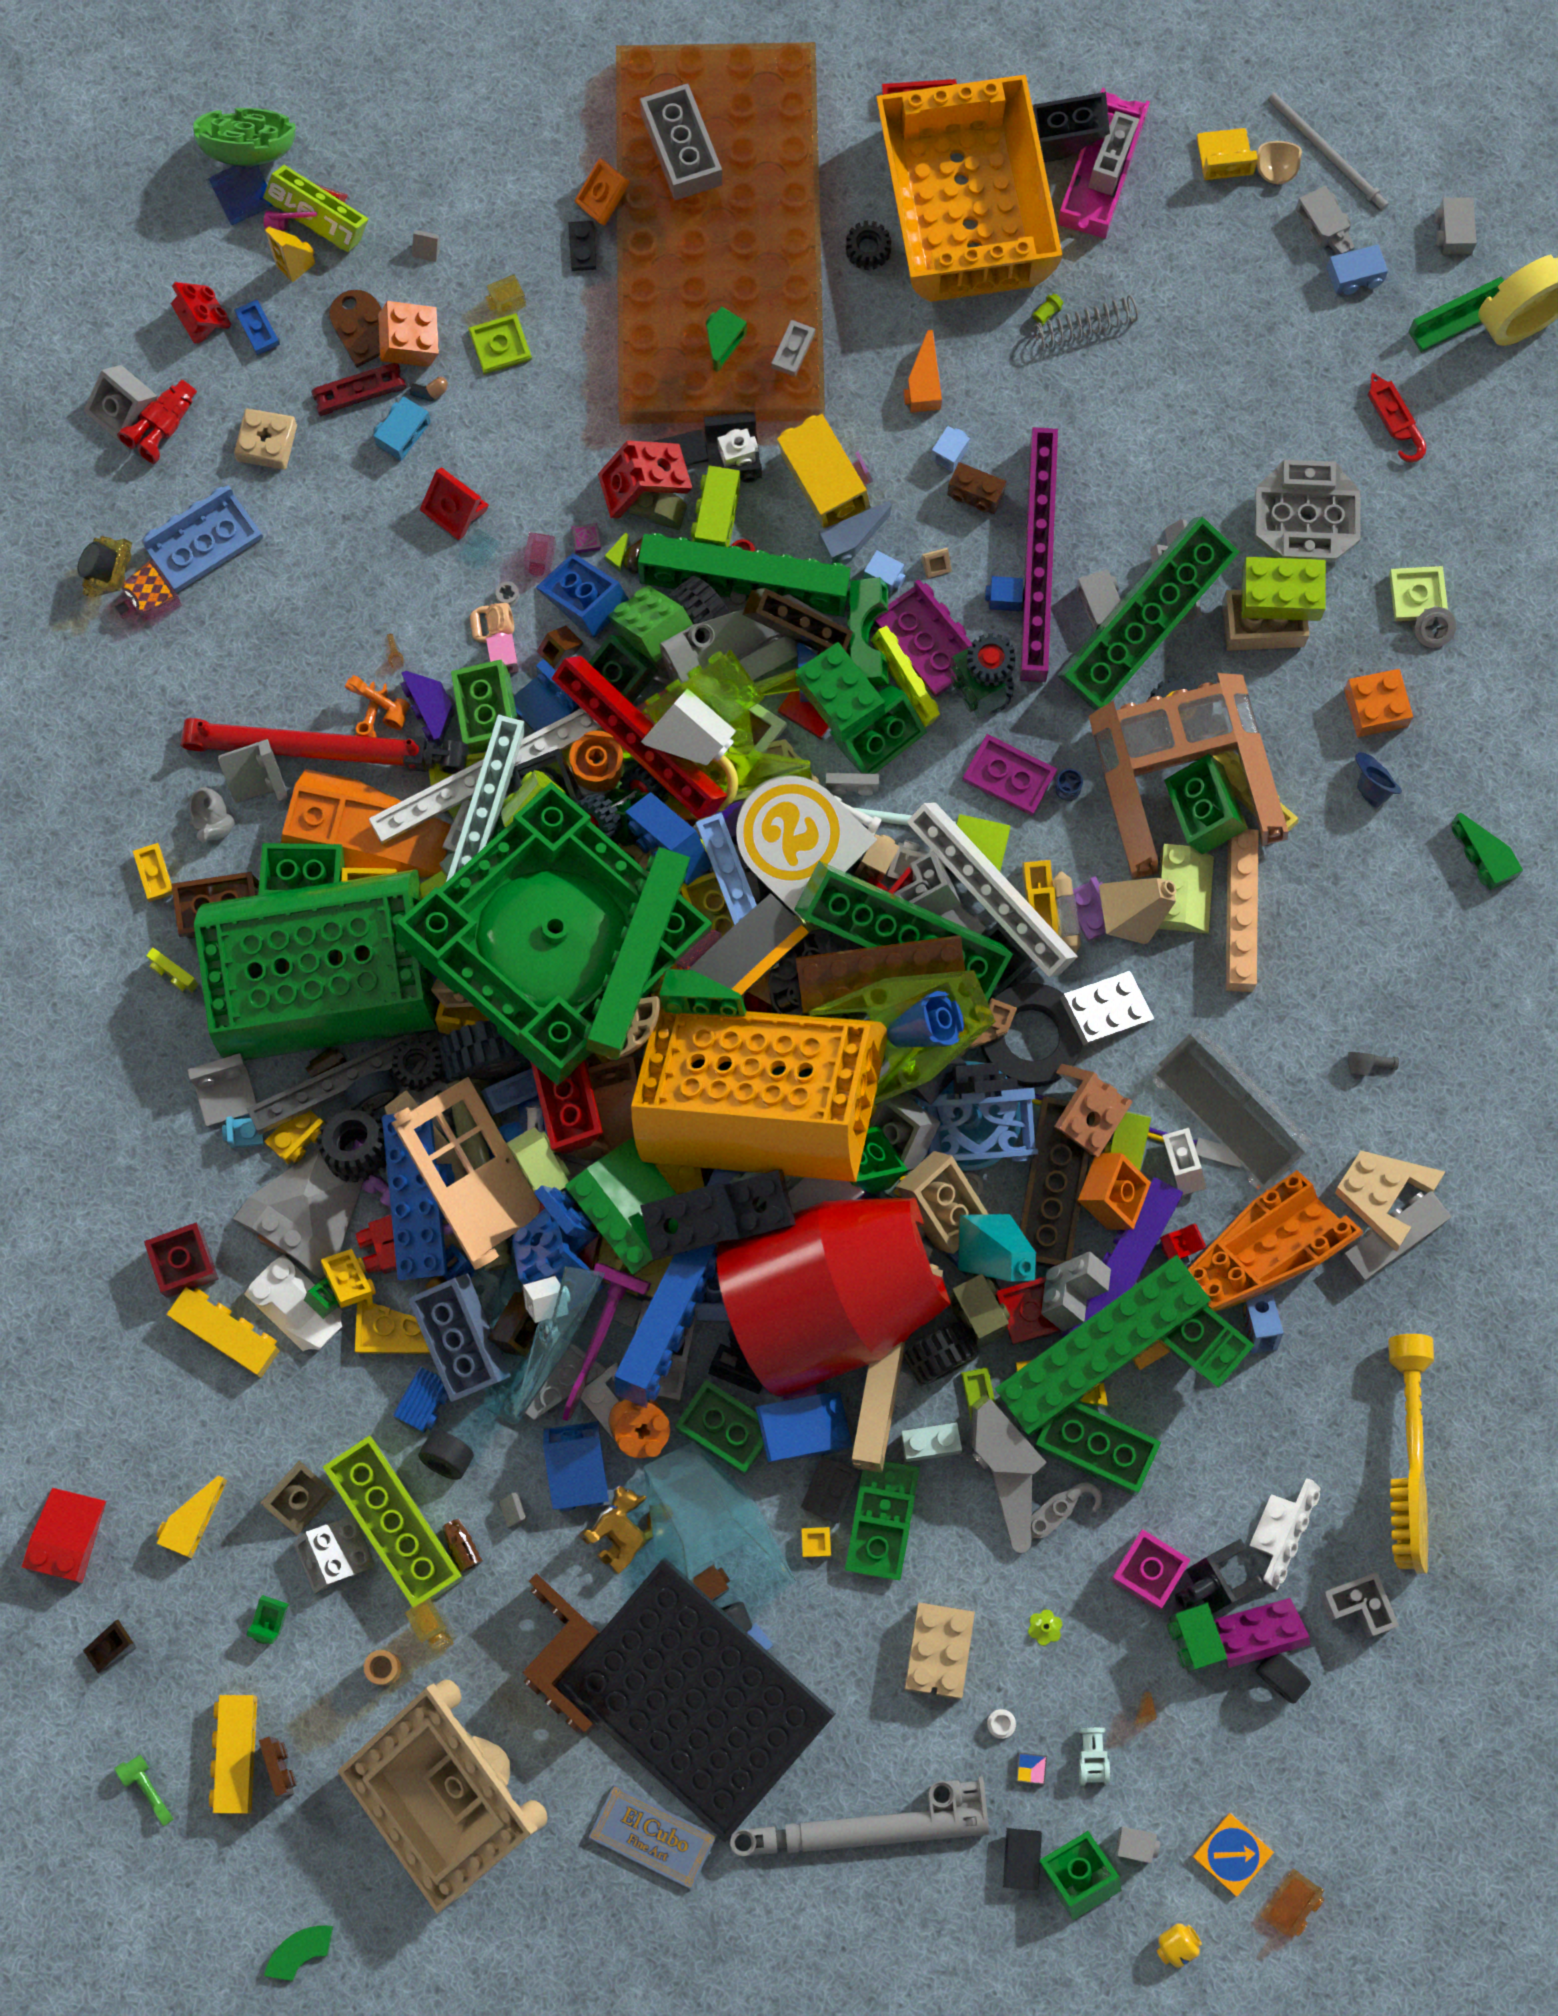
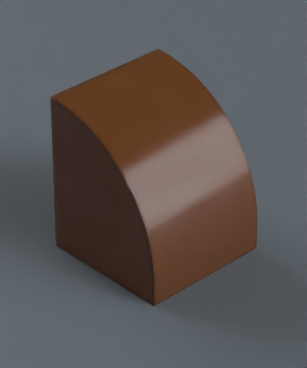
(559, 645)

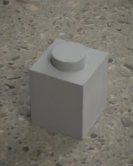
(1137, 1845)

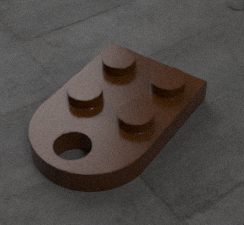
(357, 326)

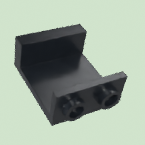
(722, 424)

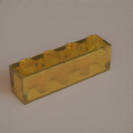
(431, 1625)

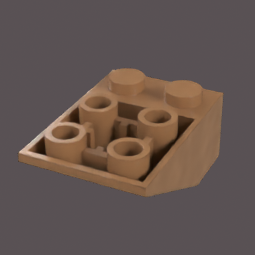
(613, 1093)

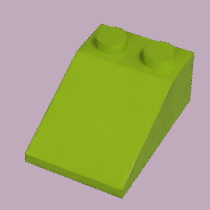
(531, 785)

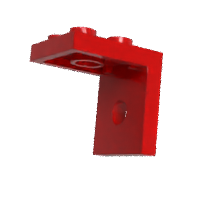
(636, 471)

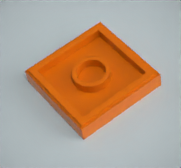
(602, 191)

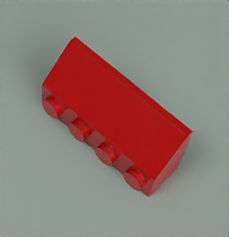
(569, 1110)

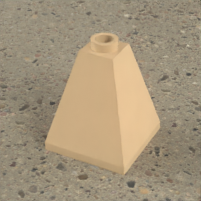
(1136, 907)

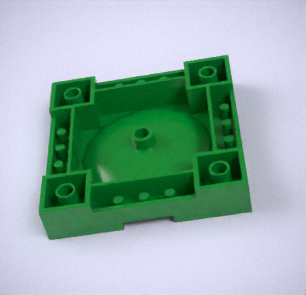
(493, 920)

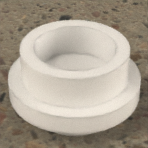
(1001, 1724)

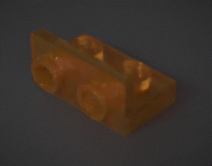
(1293, 1904)

